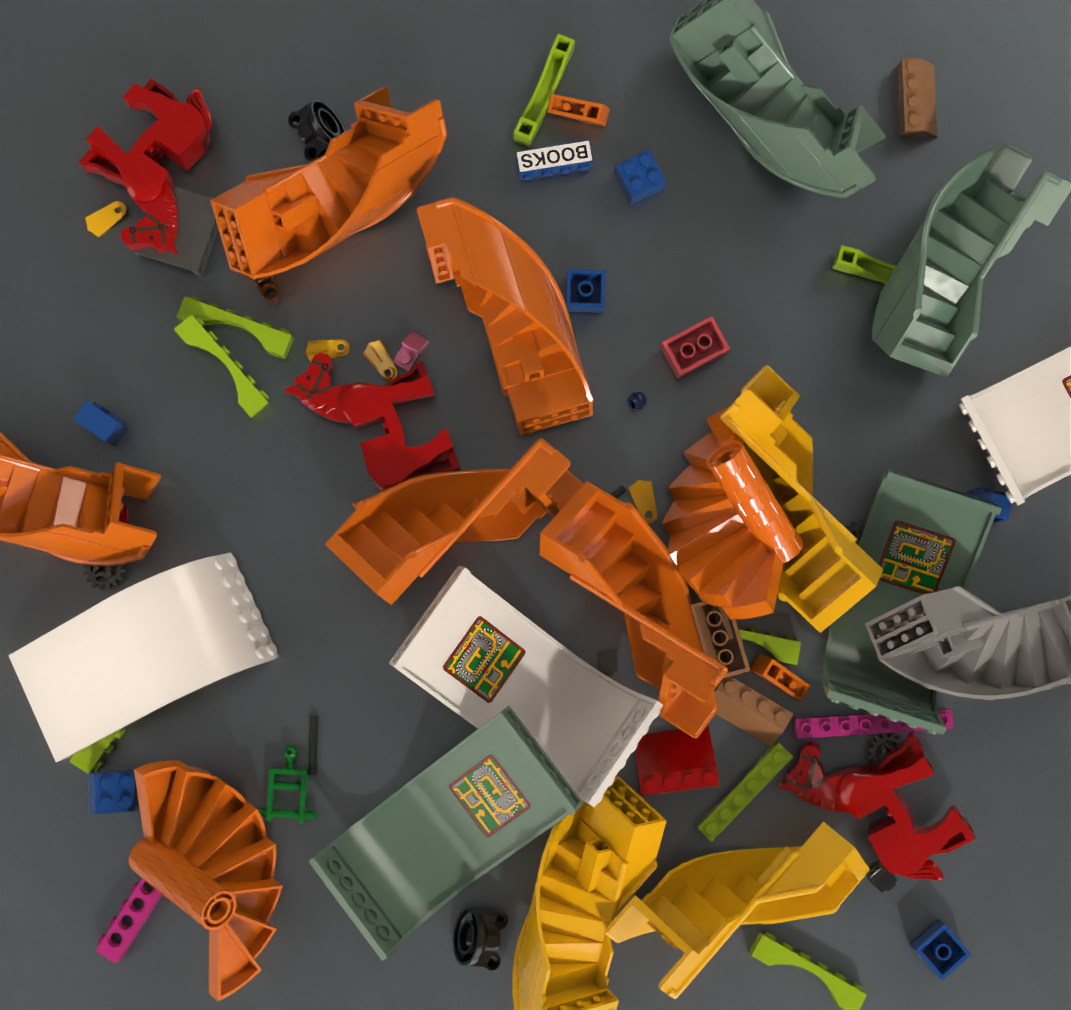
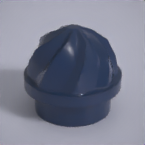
(637, 401)

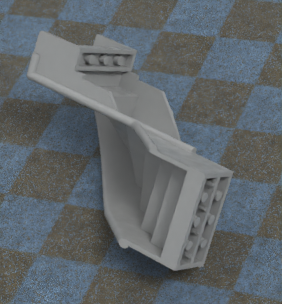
(971, 649)

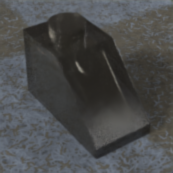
(880, 877)

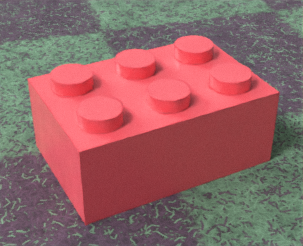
(695, 347)

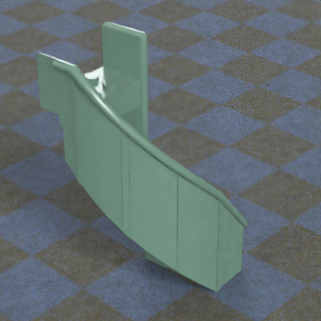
(781, 122)
(936, 289)

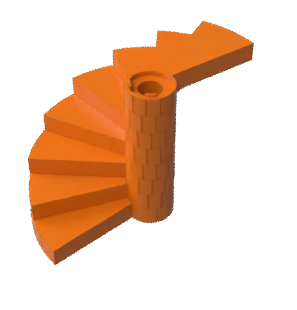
(728, 527)
(211, 861)

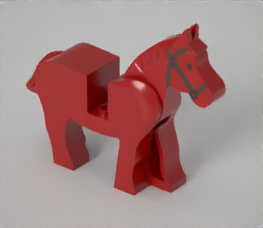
(179, 135)
(367, 405)
(865, 788)

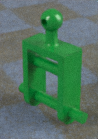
(302, 813)

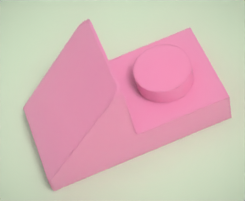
(410, 351)

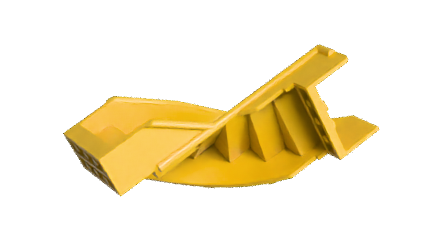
(830, 568)
(582, 882)
(716, 893)

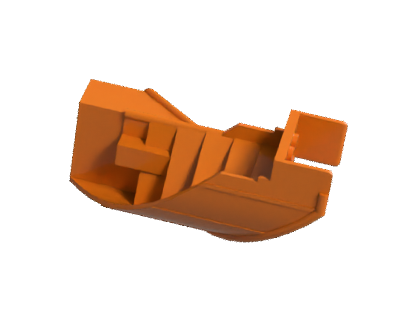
(305, 209)
(519, 310)
(72, 509)
(416, 521)
(626, 564)

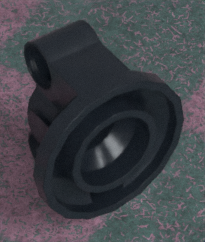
(316, 127)
(478, 937)

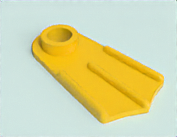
(105, 218)
(327, 346)
(380, 359)
(644, 499)

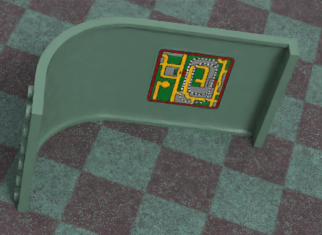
(925, 544)
(444, 831)

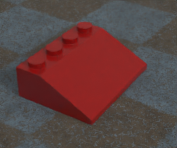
(675, 762)

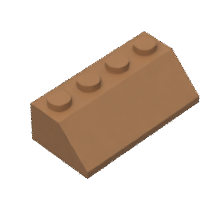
(916, 99)
(720, 637)
(751, 710)

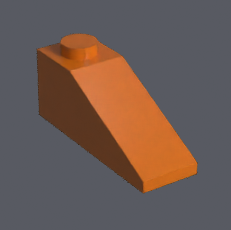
(578, 110)
(780, 677)

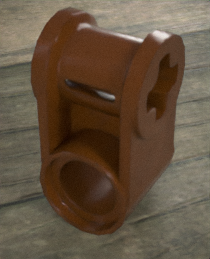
(268, 284)

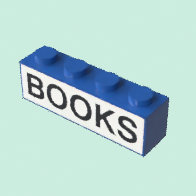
(554, 159)

